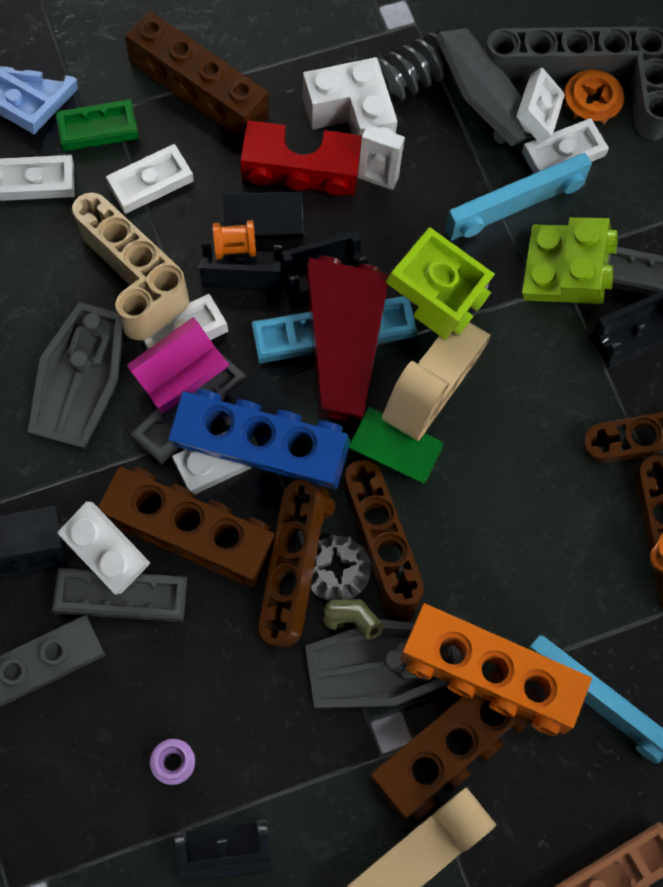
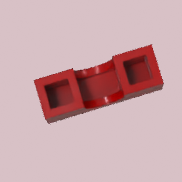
(328, 169)

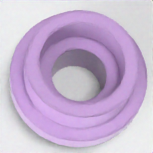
(162, 751)

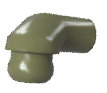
(355, 611)

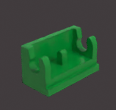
(394, 448)

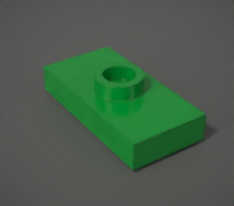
(96, 125)

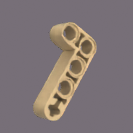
(127, 252)
(430, 383)
(430, 845)

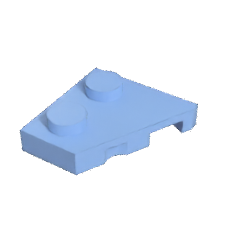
(30, 98)

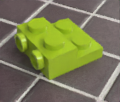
(570, 261)
(441, 283)

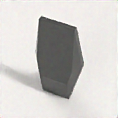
(484, 85)
(77, 376)
(366, 672)

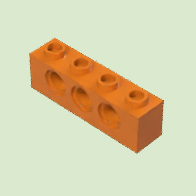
(562, 685)

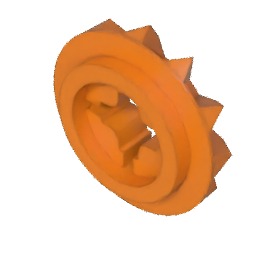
(589, 83)

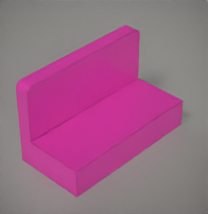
(178, 364)

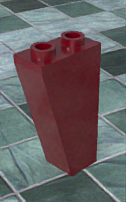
(345, 329)

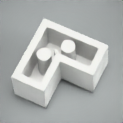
(348, 94)

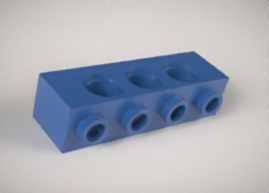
(194, 433)

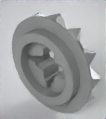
(353, 578)

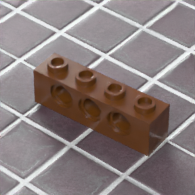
(196, 74)
(240, 563)
(395, 776)

